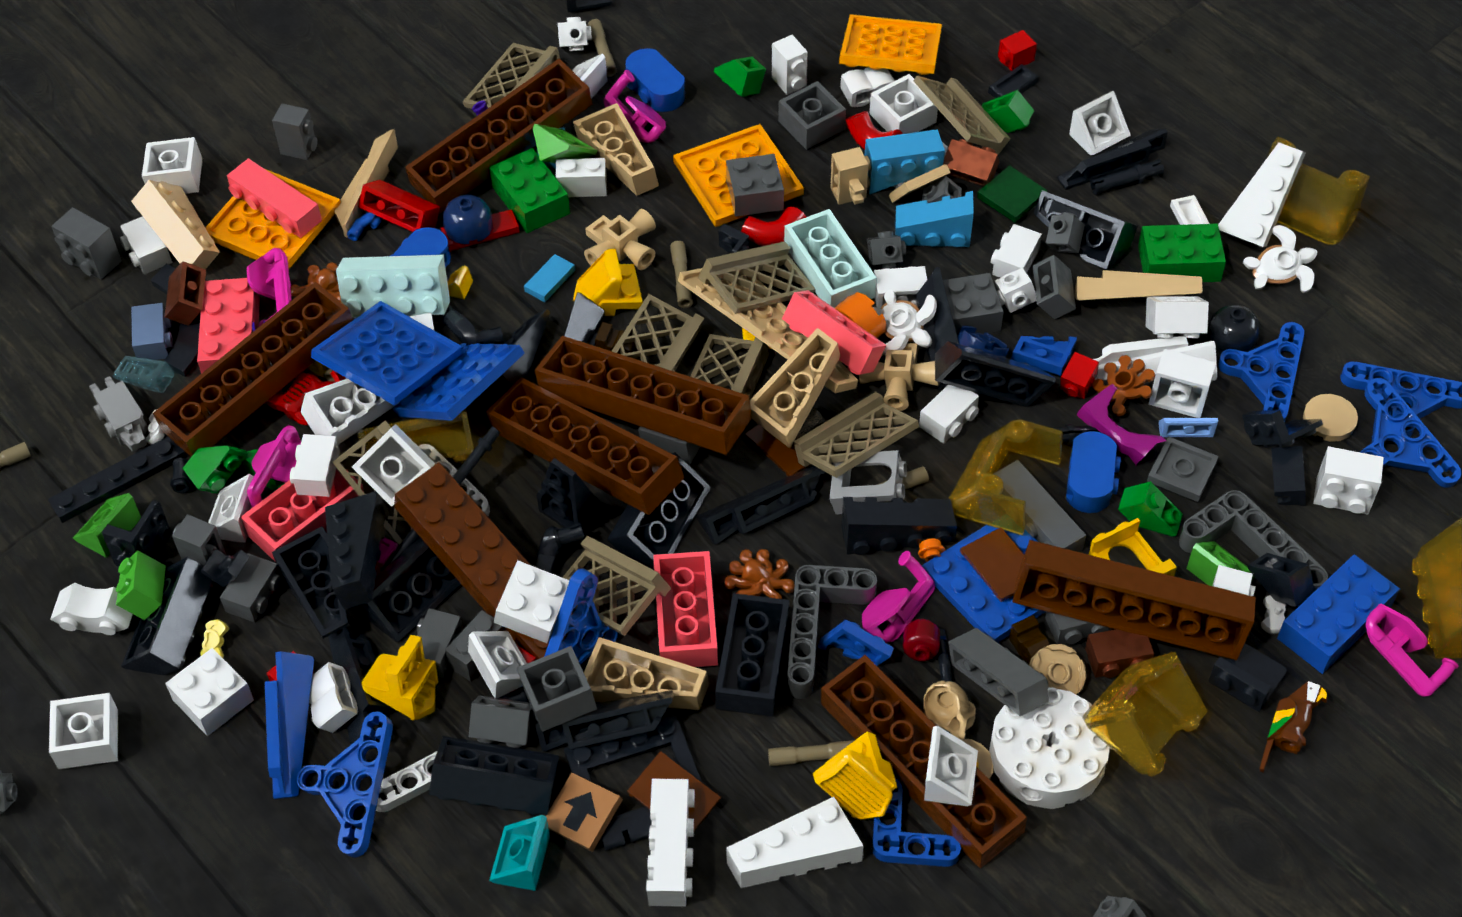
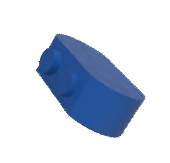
(656, 80)
(425, 242)
(1092, 472)

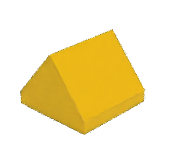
(460, 282)

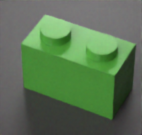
(140, 585)

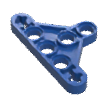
(1271, 360)
(1419, 398)
(1409, 449)
(584, 619)
(354, 768)

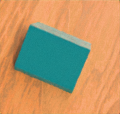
(521, 853)

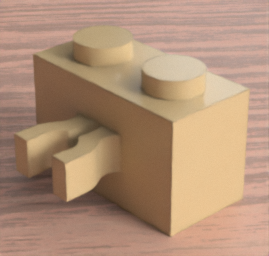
(850, 176)

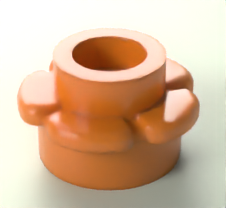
(930, 548)

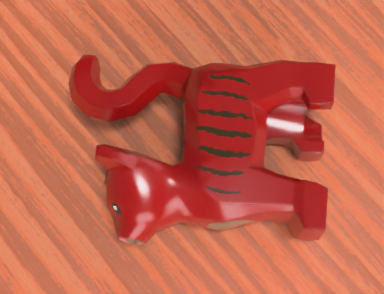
(292, 399)

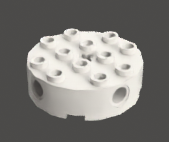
(1048, 752)

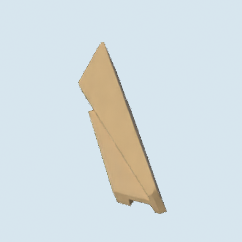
(372, 169)
(1133, 284)

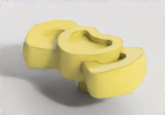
(214, 636)

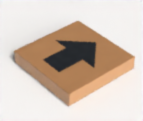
(582, 811)

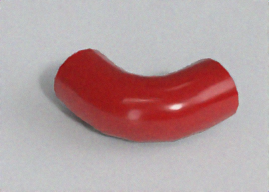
(862, 128)
(769, 233)

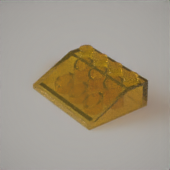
(1440, 588)

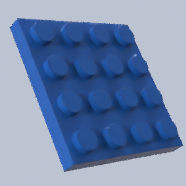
(386, 352)
(459, 382)
(969, 592)

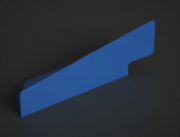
(287, 720)

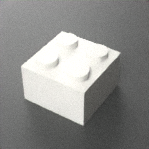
(902, 106)
(174, 162)
(1177, 315)
(1182, 383)
(392, 464)
(1348, 480)
(531, 602)
(209, 691)
(83, 731)

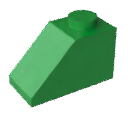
(1009, 111)

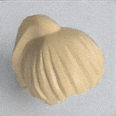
(949, 708)

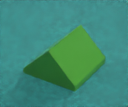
(559, 144)
(117, 512)
(1206, 558)

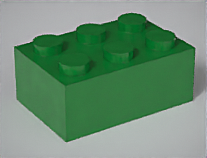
(529, 190)
(1183, 250)

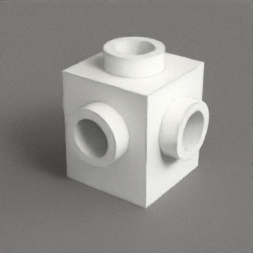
(565, 30)
(1015, 290)

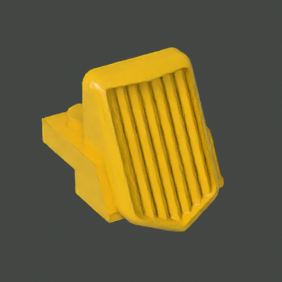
(610, 284)
(404, 680)
(859, 778)

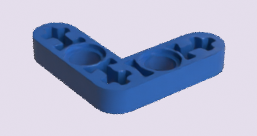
(894, 836)

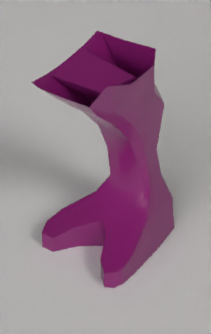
(1096, 415)

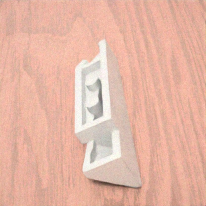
(1151, 352)

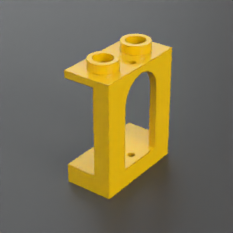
(1127, 535)

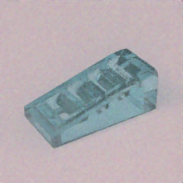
(158, 380)

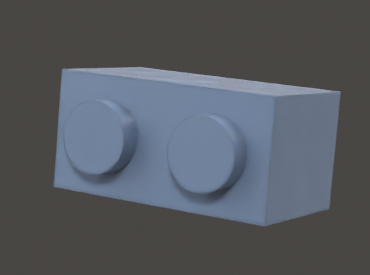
(151, 332)

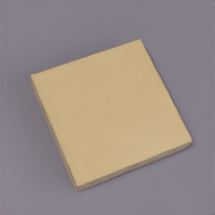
(918, 183)

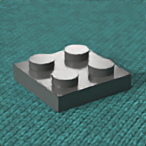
(1183, 469)

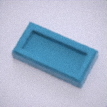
(549, 278)

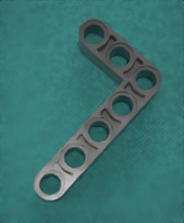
(1239, 514)
(807, 618)

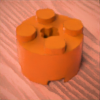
(860, 310)

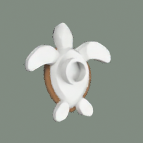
(1282, 263)
(906, 321)

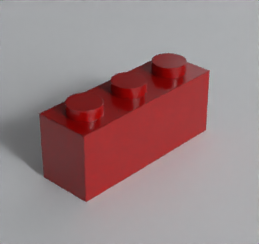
(398, 206)

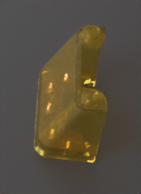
(1322, 203)
(1145, 711)

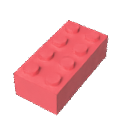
(225, 318)
(289, 516)
(687, 610)

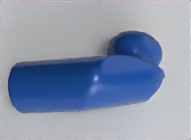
(361, 223)

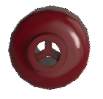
(921, 640)

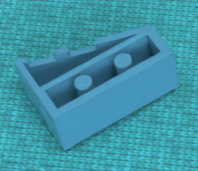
(902, 157)
(936, 223)

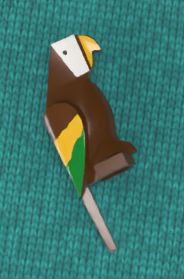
(1292, 720)

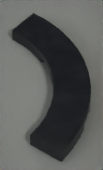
(185, 350)

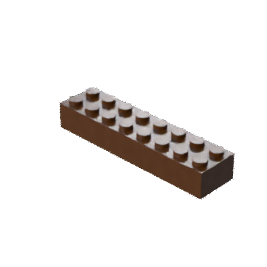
(497, 134)
(252, 371)
(645, 394)
(586, 444)
(464, 541)
(1134, 600)
(869, 701)

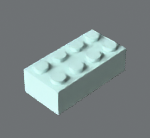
(829, 258)
(404, 282)

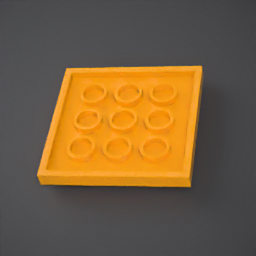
(891, 44)
(706, 170)
(253, 234)

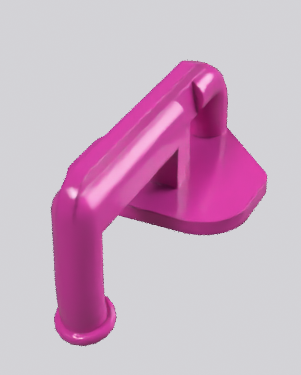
(643, 112)
(271, 278)
(273, 461)
(898, 605)
(1400, 637)

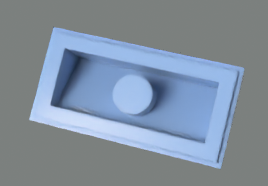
(1188, 427)

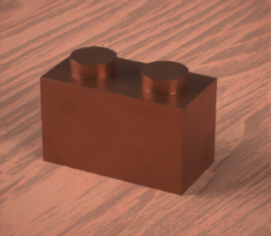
(971, 162)
(185, 293)
(1115, 651)

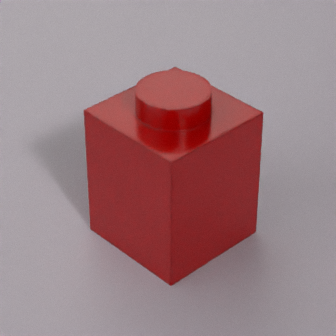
(1017, 50)
(1079, 375)

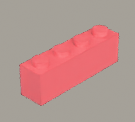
(274, 198)
(856, 346)

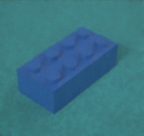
(1336, 613)

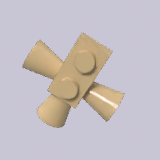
(623, 237)
(899, 375)

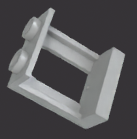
(883, 492)

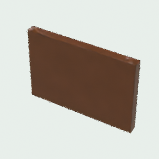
(778, 452)
(996, 561)
(665, 768)

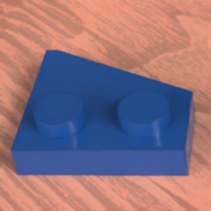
(1044, 352)
(856, 643)

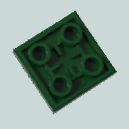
(1011, 193)

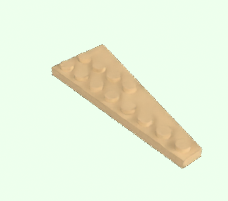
(764, 324)

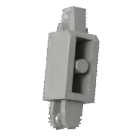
(121, 413)

